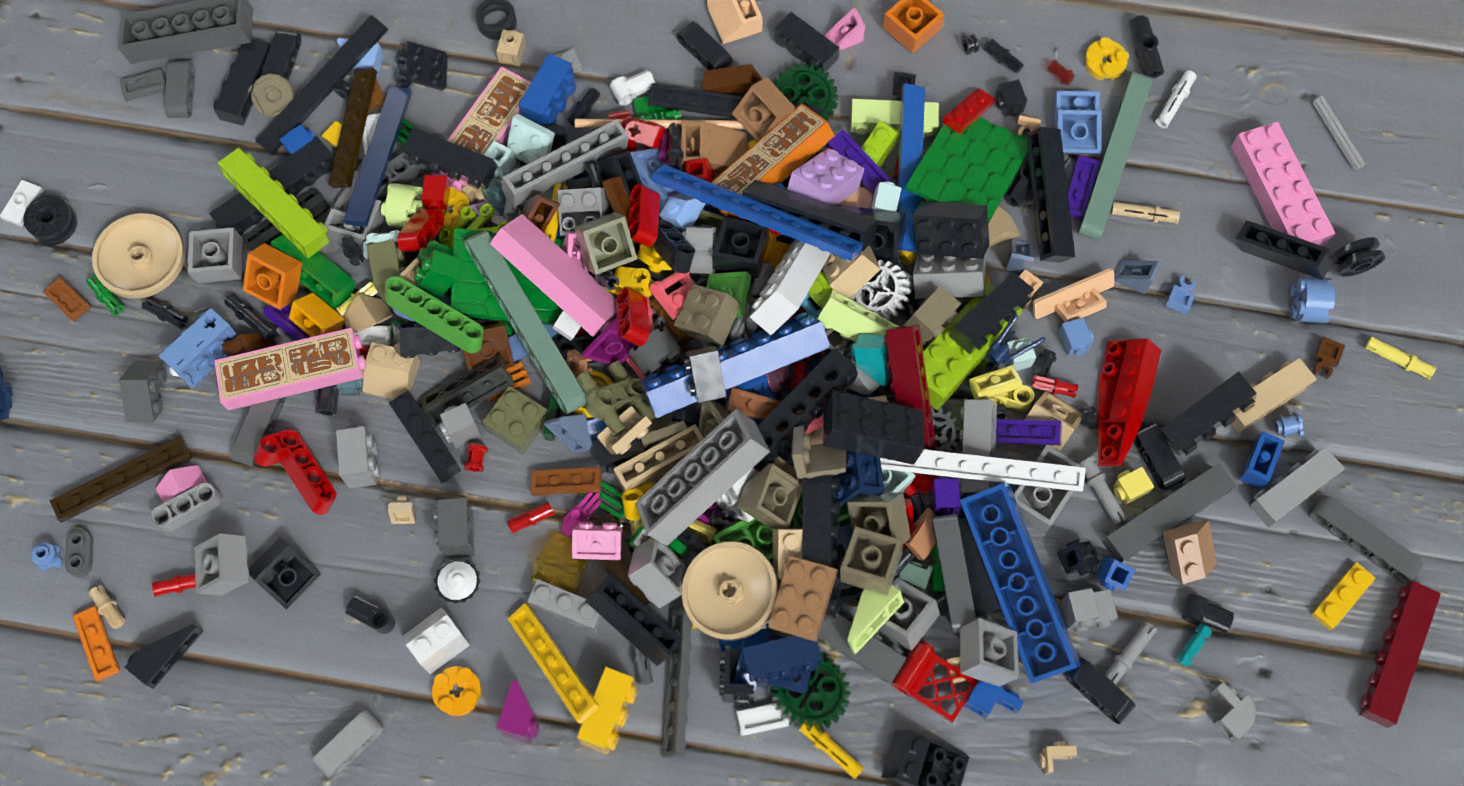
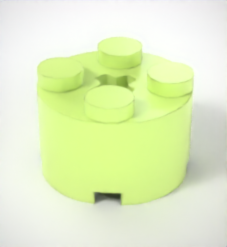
(401, 204)

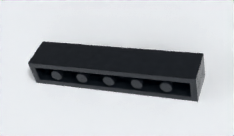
(294, 174)
(1050, 195)
(820, 213)
(821, 529)

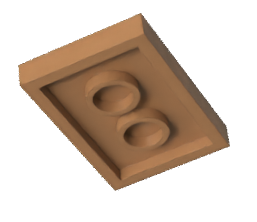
(803, 598)

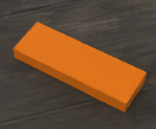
(96, 643)

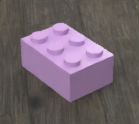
(827, 178)

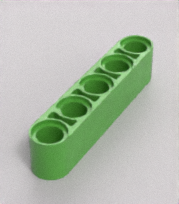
(434, 314)

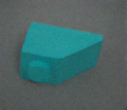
(872, 357)

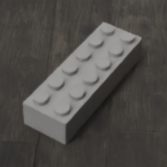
(701, 477)

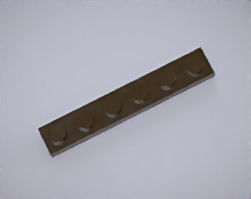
(352, 128)
(120, 479)

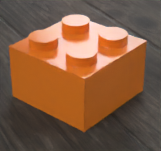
(913, 22)
(272, 276)

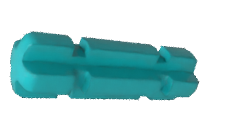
(1194, 645)

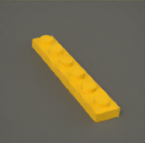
(553, 663)

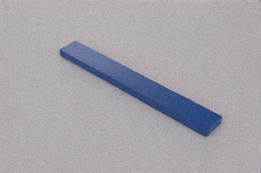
(910, 156)

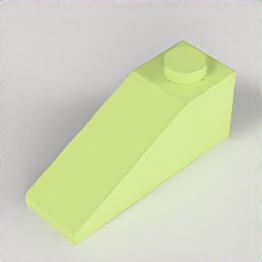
(871, 614)

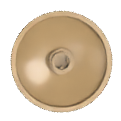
(138, 255)
(730, 590)

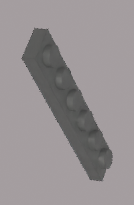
(677, 687)

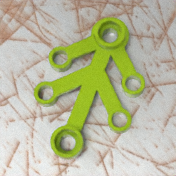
(446, 235)

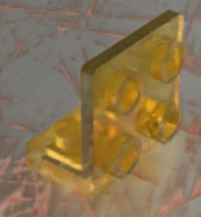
(556, 565)

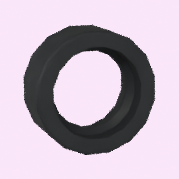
(490, 6)

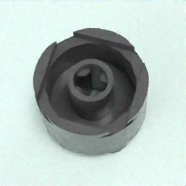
(657, 352)

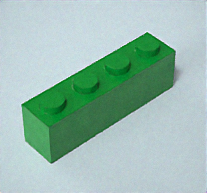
(319, 274)

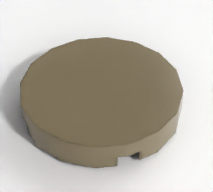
(272, 94)

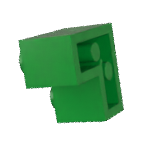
(437, 269)

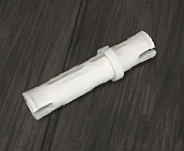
(1185, 83)

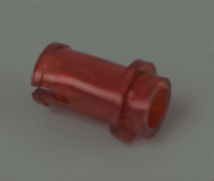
(1064, 75)

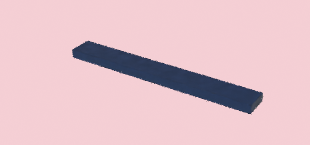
(377, 157)

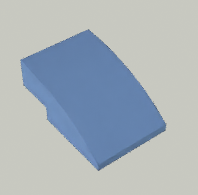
(1079, 120)

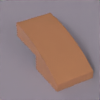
(923, 537)

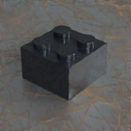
(740, 247)

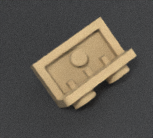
(635, 427)

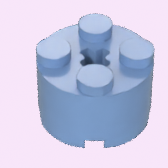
(1312, 299)

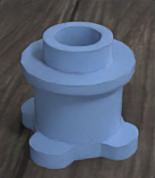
(1289, 425)
(46, 556)

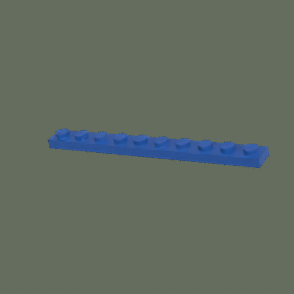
(757, 212)

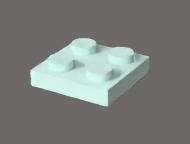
(529, 139)

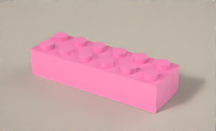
(1281, 184)

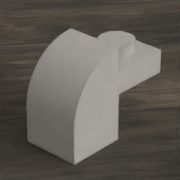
(1239, 713)

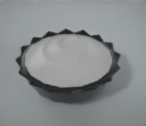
(457, 580)

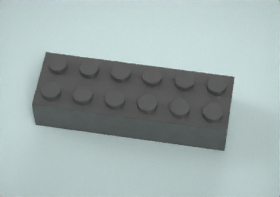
(184, 29)

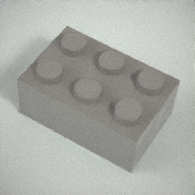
(955, 274)
(1043, 504)

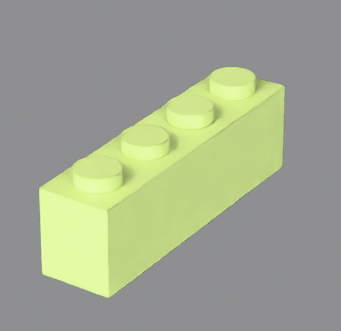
(867, 114)
(851, 318)

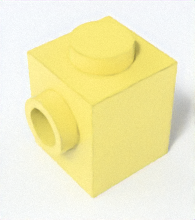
(1132, 485)

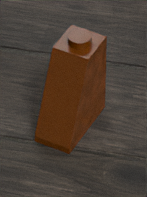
(731, 80)

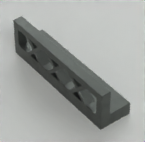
(316, 206)
(468, 388)

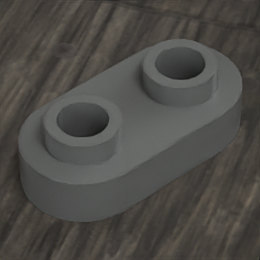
(82, 551)

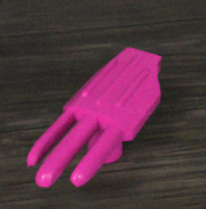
(579, 514)

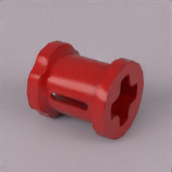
(475, 457)

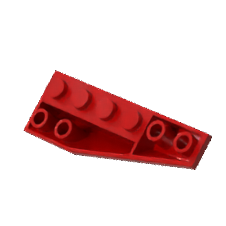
(1124, 395)

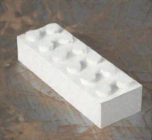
(788, 285)

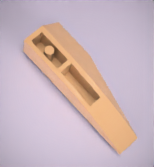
(735, 18)

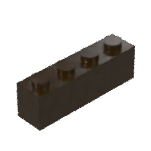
(620, 568)

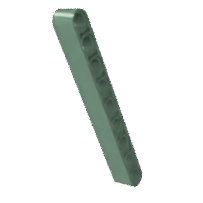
(1115, 156)
(526, 323)

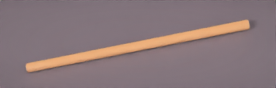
(597, 123)

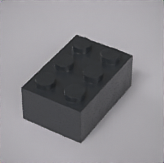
(951, 229)

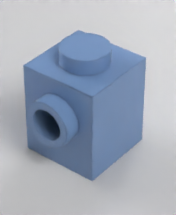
(1076, 337)

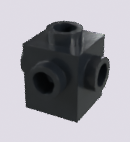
(1078, 557)

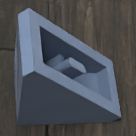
(1020, 256)
(1137, 274)
(571, 431)

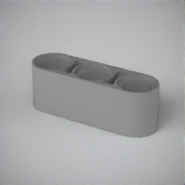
(174, 507)
(348, 744)

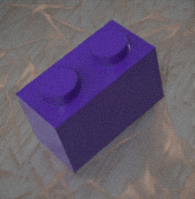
(944, 496)

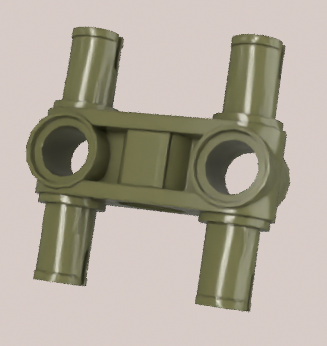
(615, 398)

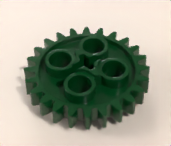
(790, 85)
(830, 703)

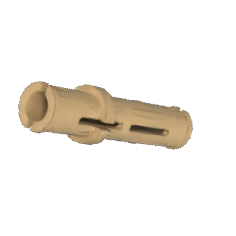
(1172, 216)

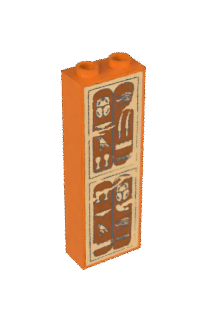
(777, 153)

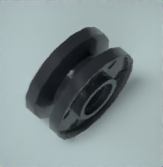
(39, 214)
(1358, 257)

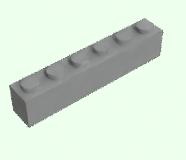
(564, 163)

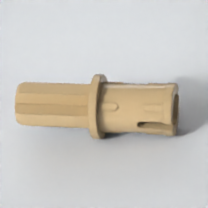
(107, 607)

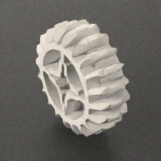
(883, 282)

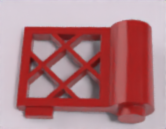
(915, 672)

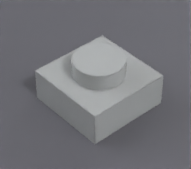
(571, 56)

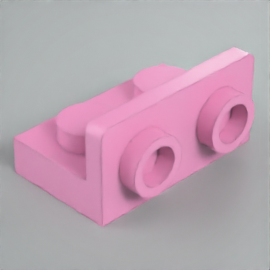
(596, 541)

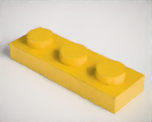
(1343, 596)

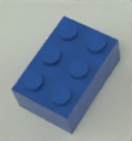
(548, 91)

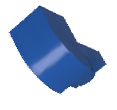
(986, 694)

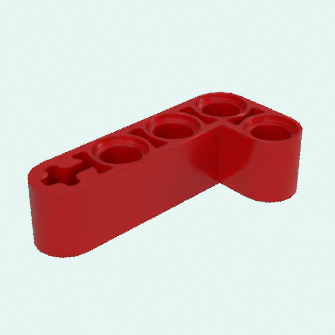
(293, 454)

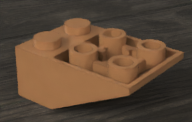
(714, 142)

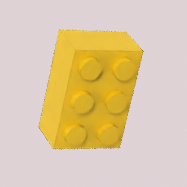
(613, 697)

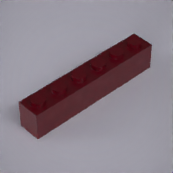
(909, 374)
(1399, 654)

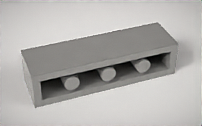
(978, 438)
(1296, 487)

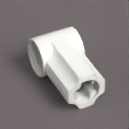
(628, 88)

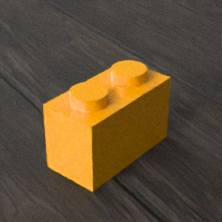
(315, 316)

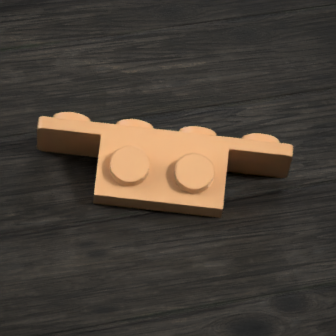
(1076, 299)

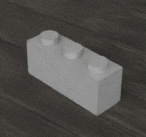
(564, 606)

